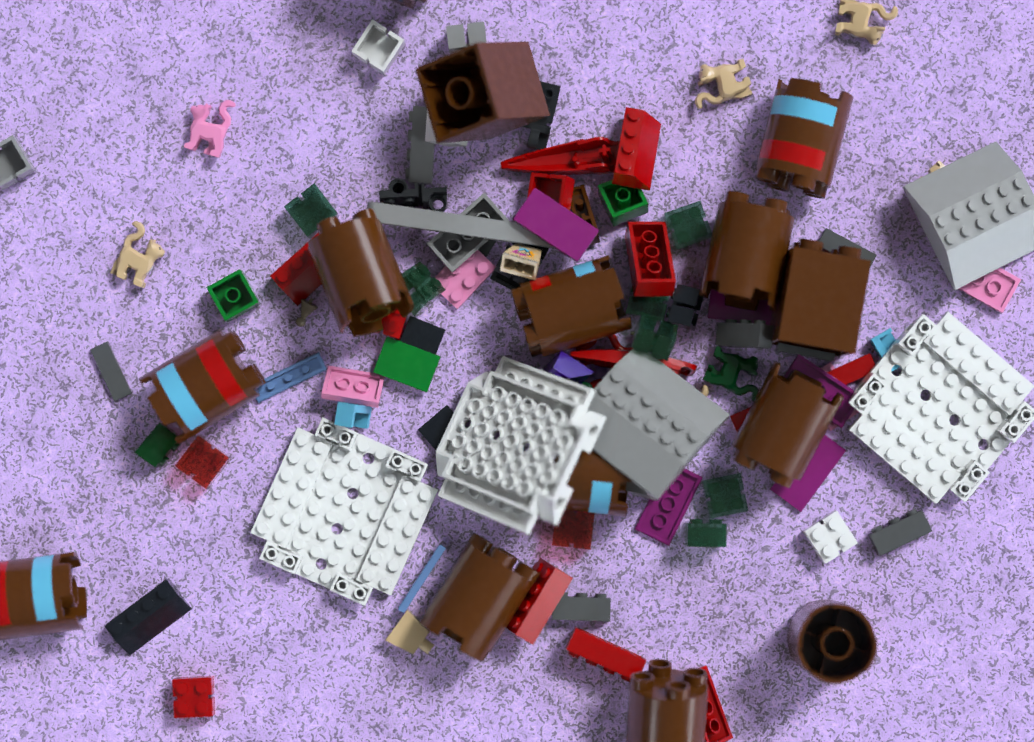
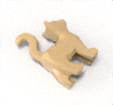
(860, 16)
(726, 83)
(135, 260)

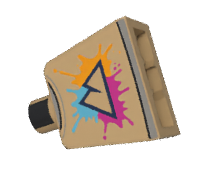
(521, 261)

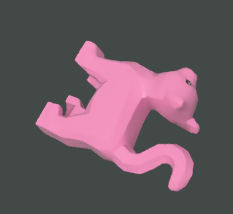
(208, 131)

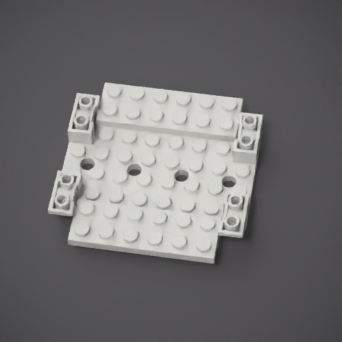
(963, 381)
(497, 474)
(313, 496)

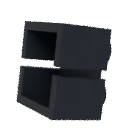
(682, 316)

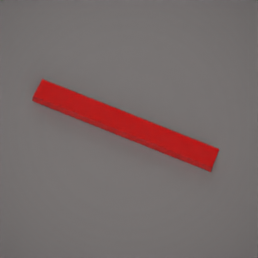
(846, 374)

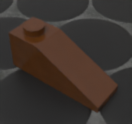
(581, 207)

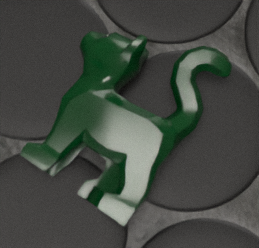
(729, 373)

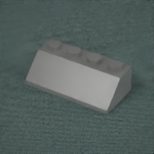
(456, 249)

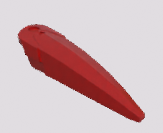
(571, 158)
(610, 357)

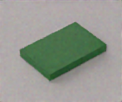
(406, 364)

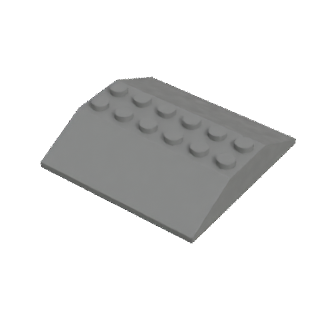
(975, 213)
(651, 421)

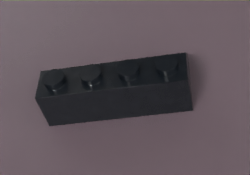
(148, 616)

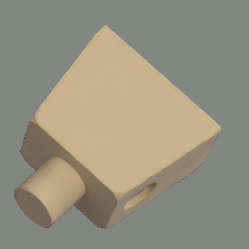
(410, 634)

